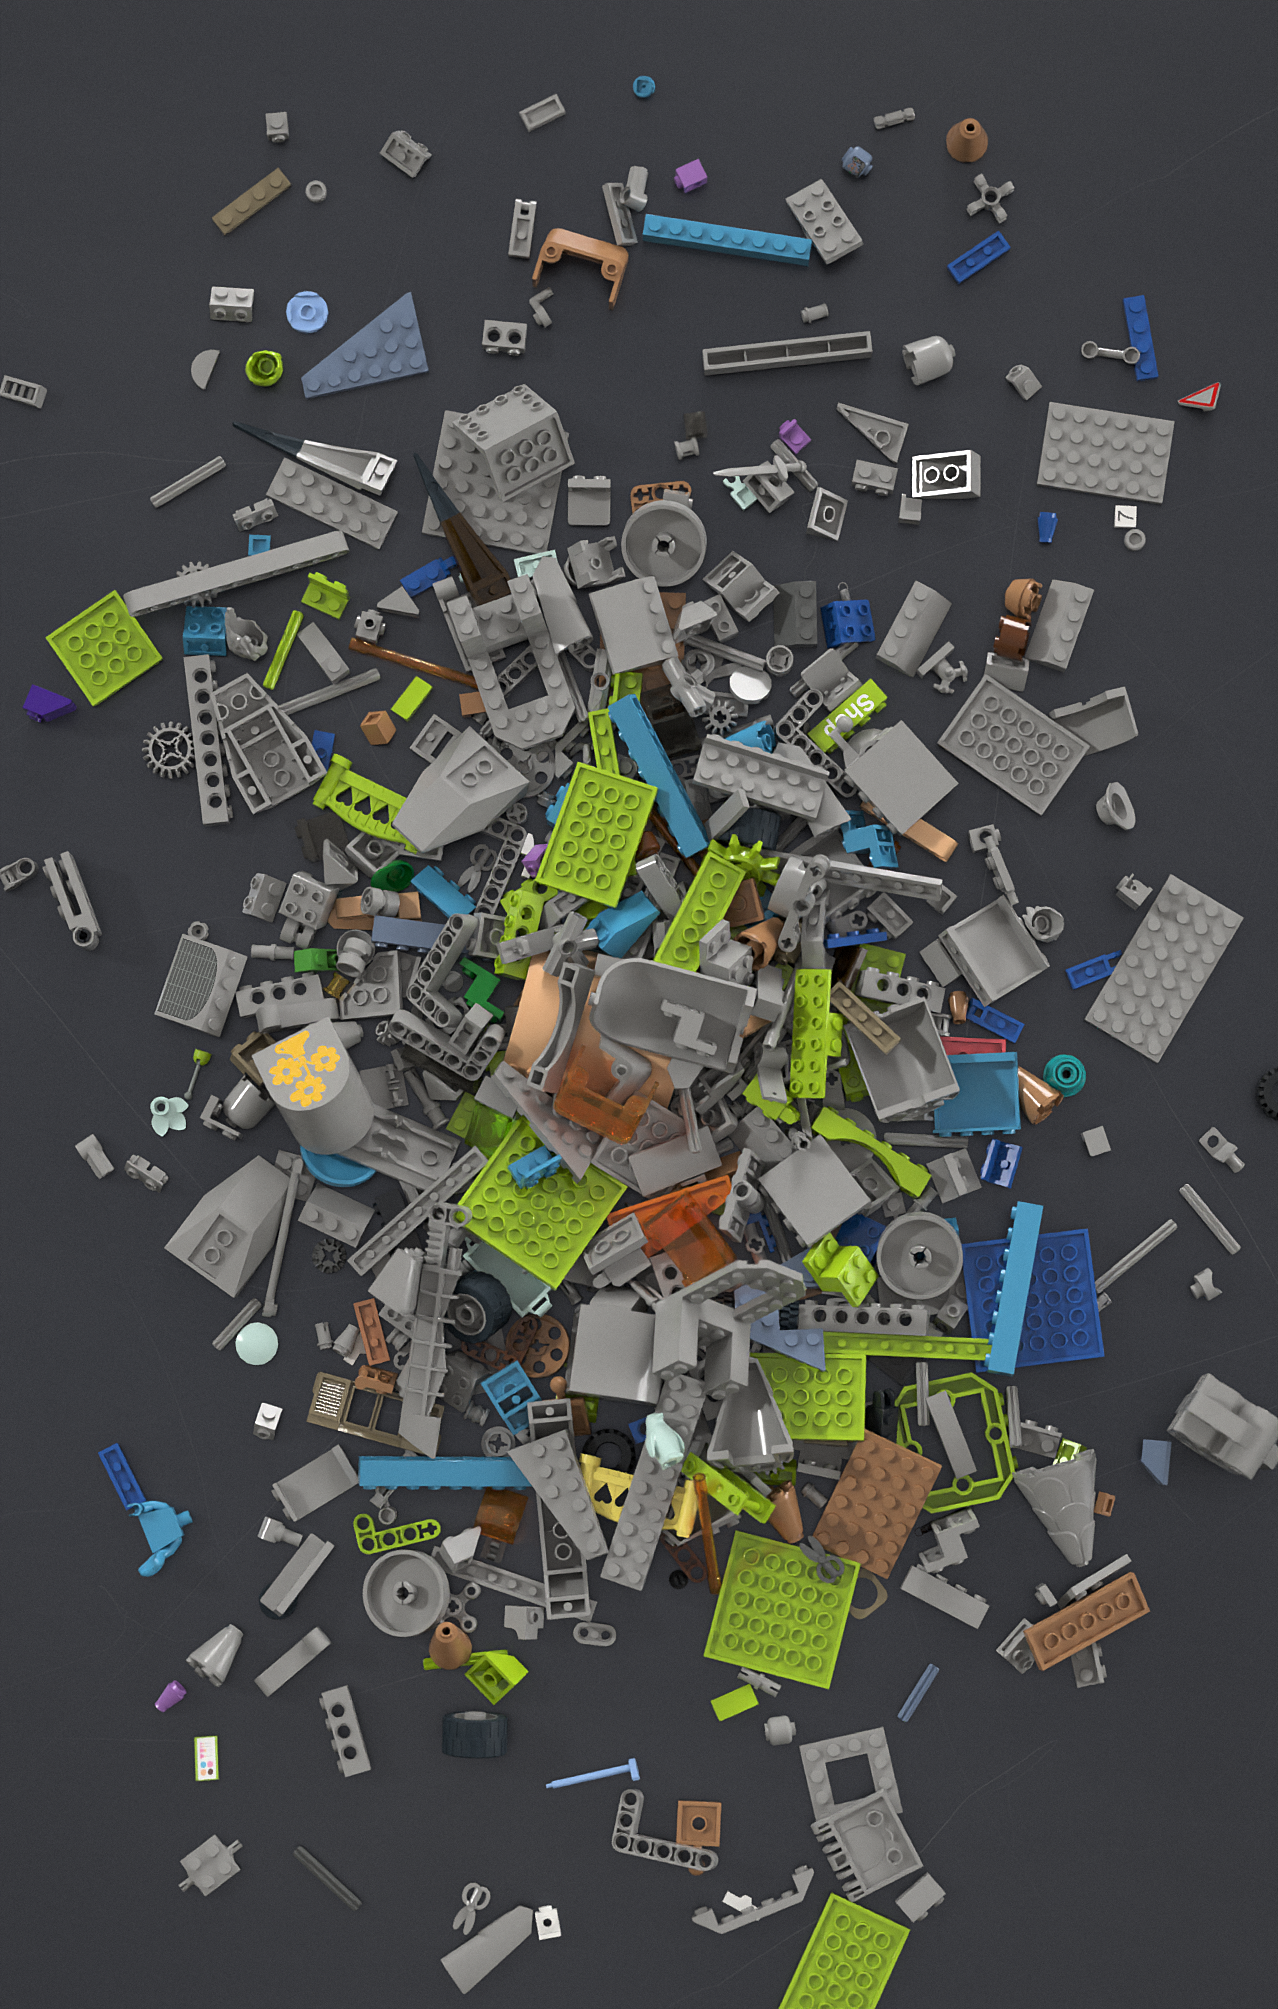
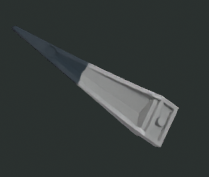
(352, 466)

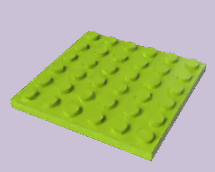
(541, 1225)
(779, 1611)

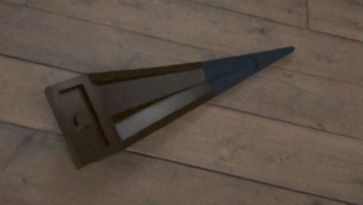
(477, 565)

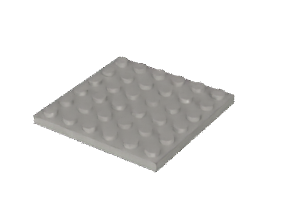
(515, 524)

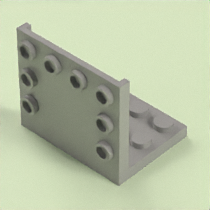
(518, 440)

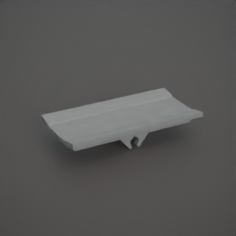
(404, 1149)

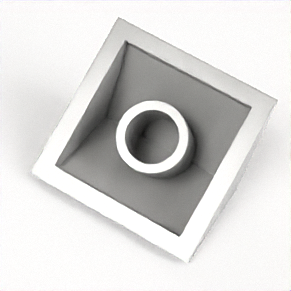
(826, 515)

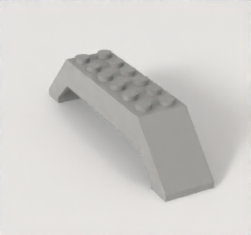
(562, 1560)

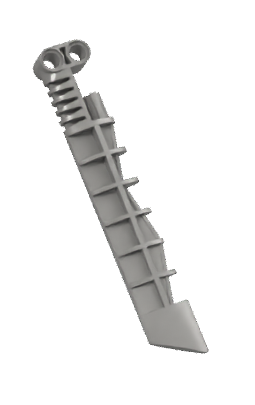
(428, 1345)

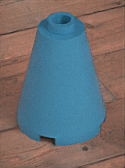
(757, 735)

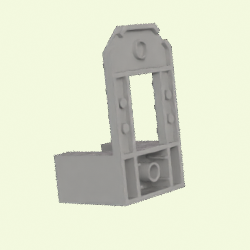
(497, 627)
(693, 1318)

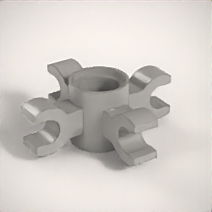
(985, 190)

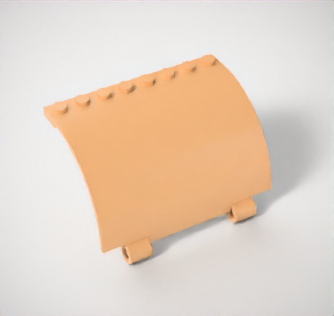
(536, 1023)

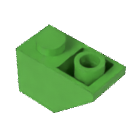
(315, 960)

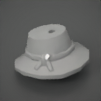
(1116, 807)

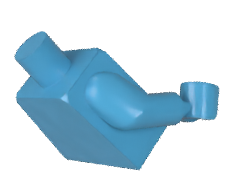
(162, 1531)

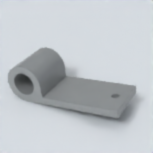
(769, 1072)

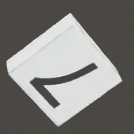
(1125, 517)

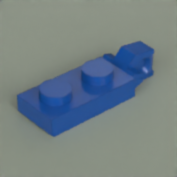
(427, 575)

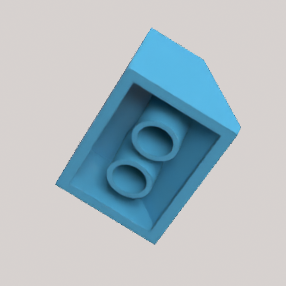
(441, 893)

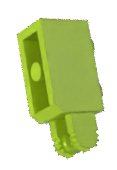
(772, 1110)

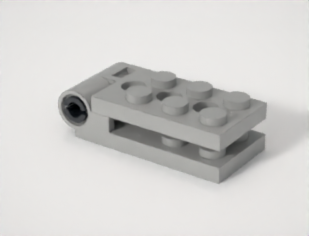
(80, 924)

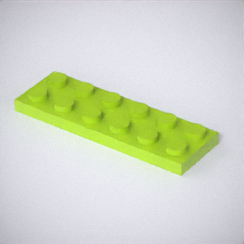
(699, 912)

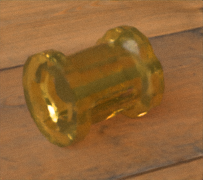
(336, 985)

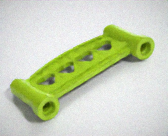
(341, 779)

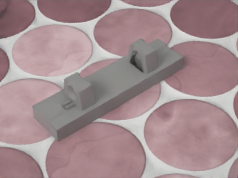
(527, 944)

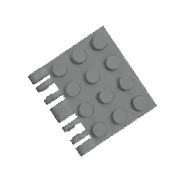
(870, 1843)

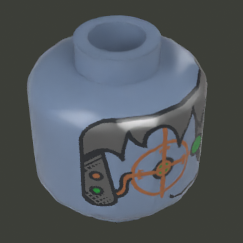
(857, 162)

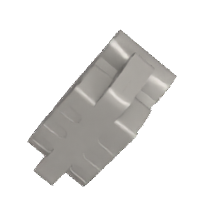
(1226, 1428)

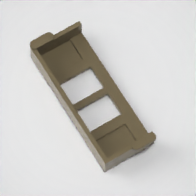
(332, 1404)

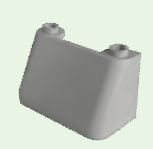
(400, 1281)

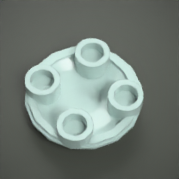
(256, 1343)

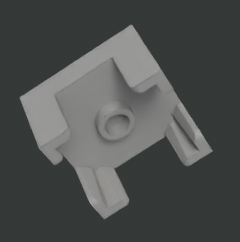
(593, 563)

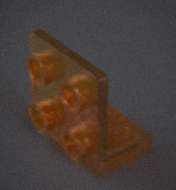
(500, 1514)

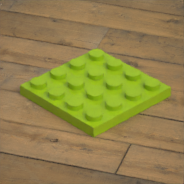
(104, 648)

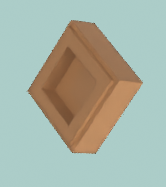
(1104, 1504)

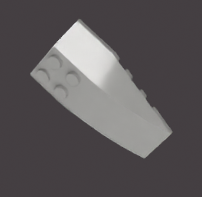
(263, 746)

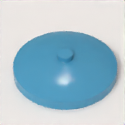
(335, 1169)

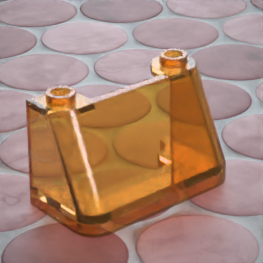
(689, 1238)

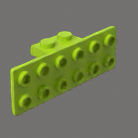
(814, 1033)

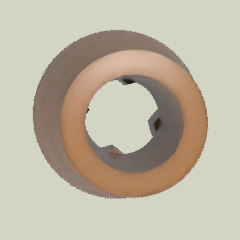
(958, 1005)

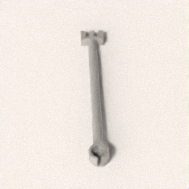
(269, 1306)

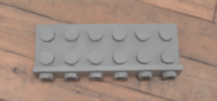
(764, 776)

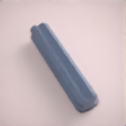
(918, 1692)

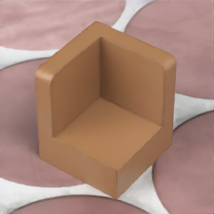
(471, 704)
(378, 727)

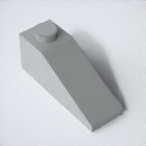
(323, 653)

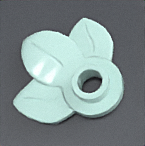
(170, 1117)

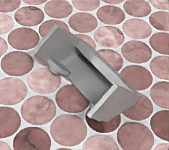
(629, 1069)

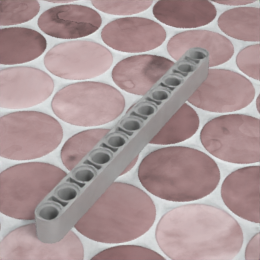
(235, 573)

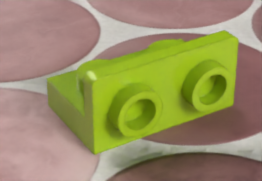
(626, 684)

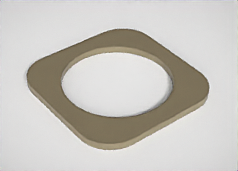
(881, 1597)

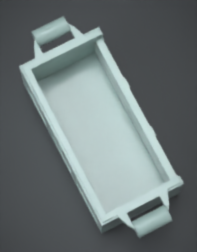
(523, 1289)

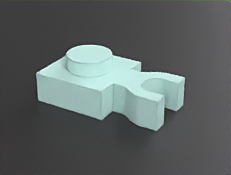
(740, 493)

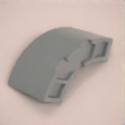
(1101, 722)

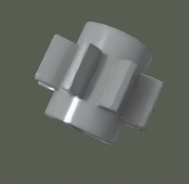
(385, 1036)

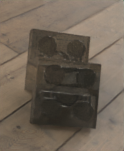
(671, 721)

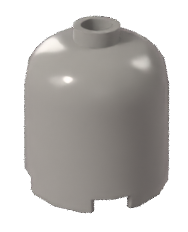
(928, 358)
(247, 1104)

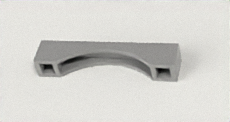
(550, 1066)

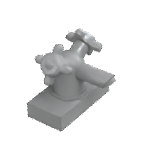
(943, 669)

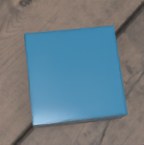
(258, 544)

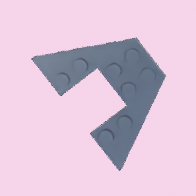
(800, 1344)

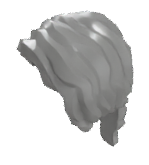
(244, 636)

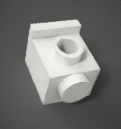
(547, 1931)

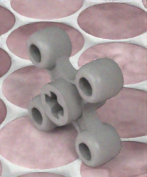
(460, 1613)

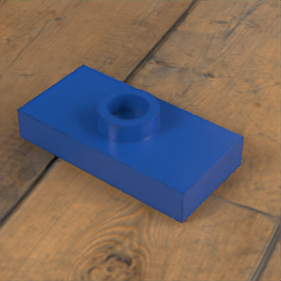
(323, 746)

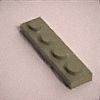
(251, 201)
(863, 1018)

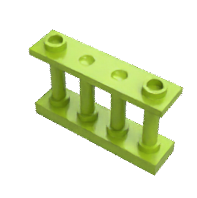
(730, 1489)

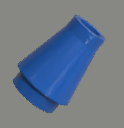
(1046, 524)

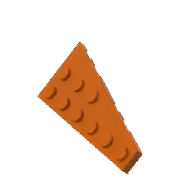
(707, 1194)

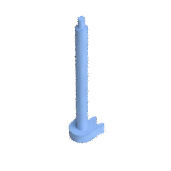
(632, 1766)

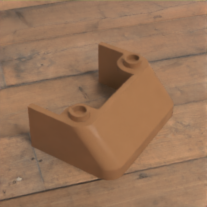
(612, 257)

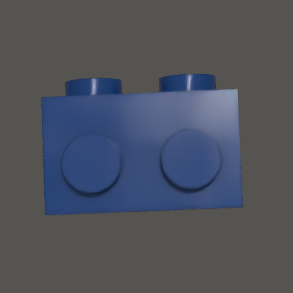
(1001, 1163)

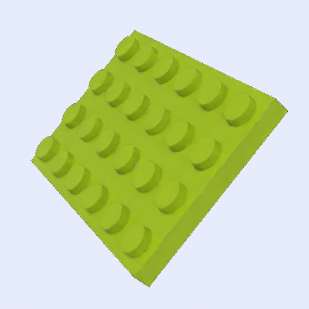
(596, 835)
(817, 1402)
(845, 1959)

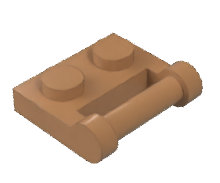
(382, 1382)

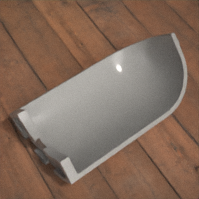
(630, 1011)

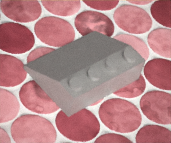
(633, 625)

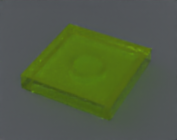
(487, 1129)

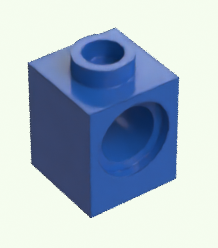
(635, 1429)

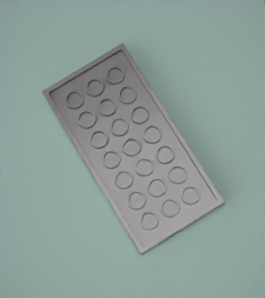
(1163, 968)

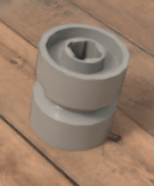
(779, 661)
(379, 902)
(291, 934)
(353, 960)

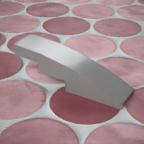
(951, 1434)

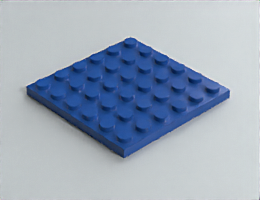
(1061, 1300)

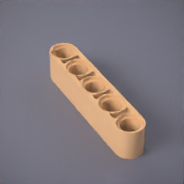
(924, 836)

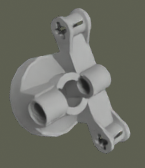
(796, 895)

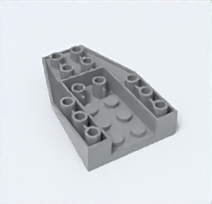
(459, 794)
(234, 1226)

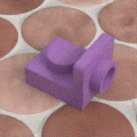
(793, 436)

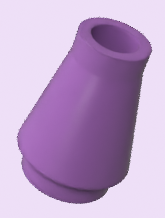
(171, 1695)

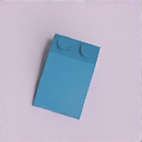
(622, 926)

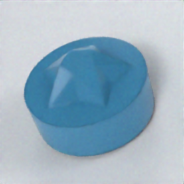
(643, 86)

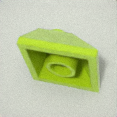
(496, 1675)

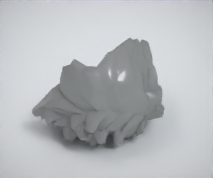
(1044, 923)

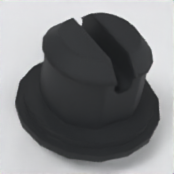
(678, 1579)

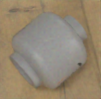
(779, 1730)

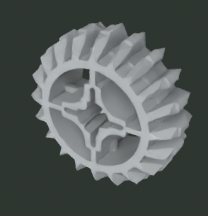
(176, 741)

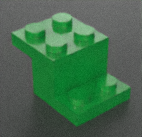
(482, 989)

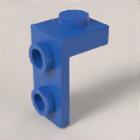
(763, 1222)

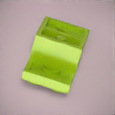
(840, 1269)

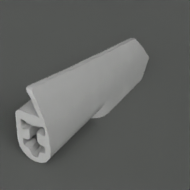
(559, 607)

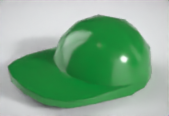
(393, 877)

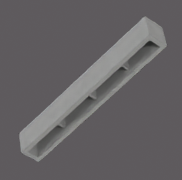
(787, 353)

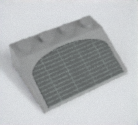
(200, 985)

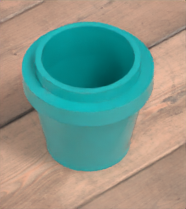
(1053, 1074)

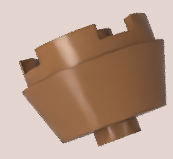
(1023, 597)

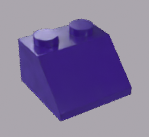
(46, 705)

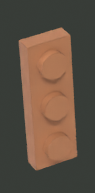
(371, 1332)

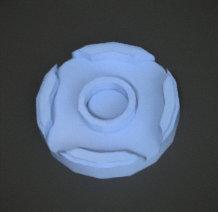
(307, 312)

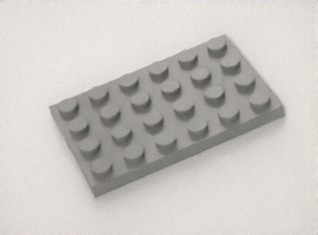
(1105, 453)
(1013, 744)

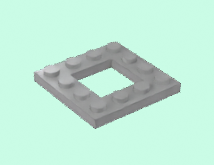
(818, 1753)

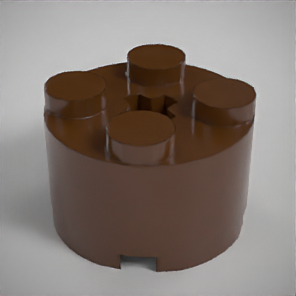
(1013, 637)

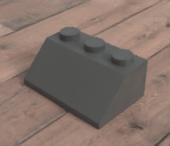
(795, 615)

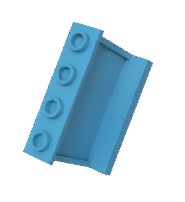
(986, 1096)

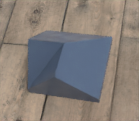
(1156, 1459)

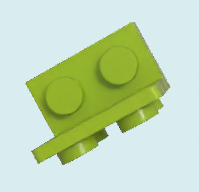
(326, 596)

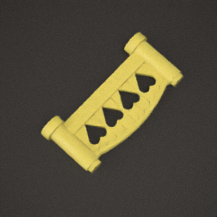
(683, 1501)

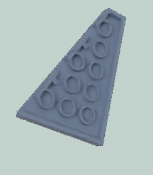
(376, 354)

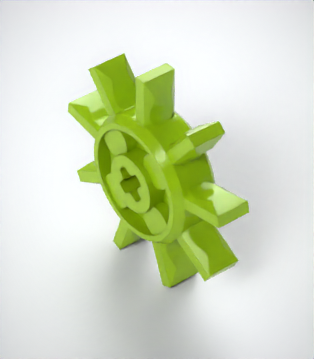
(748, 860)

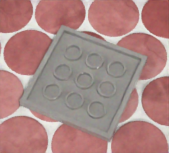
(654, 1128)

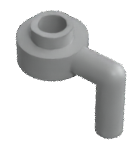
(540, 315)

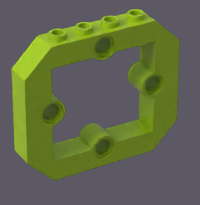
(1004, 1462)

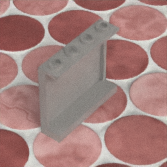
(899, 778)
(840, 896)
(994, 950)
(813, 1192)

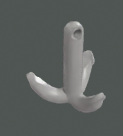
(586, 747)

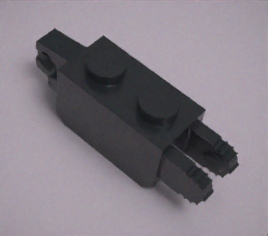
(882, 1415)

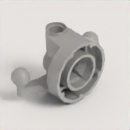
(858, 743)

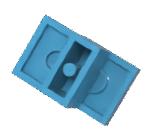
(869, 839)
(509, 1393)

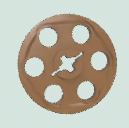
(544, 1353)

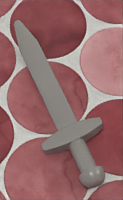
(778, 467)

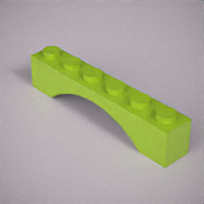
(906, 1175)

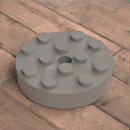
(670, 523)
(914, 1234)
(385, 1597)

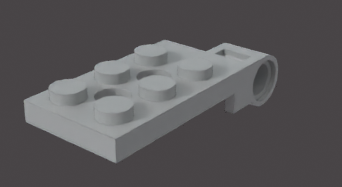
(446, 592)

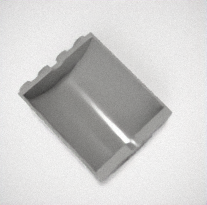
(914, 1073)

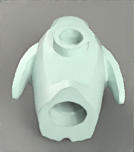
(663, 1441)

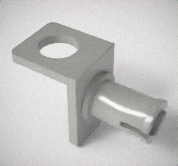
(1222, 1151)

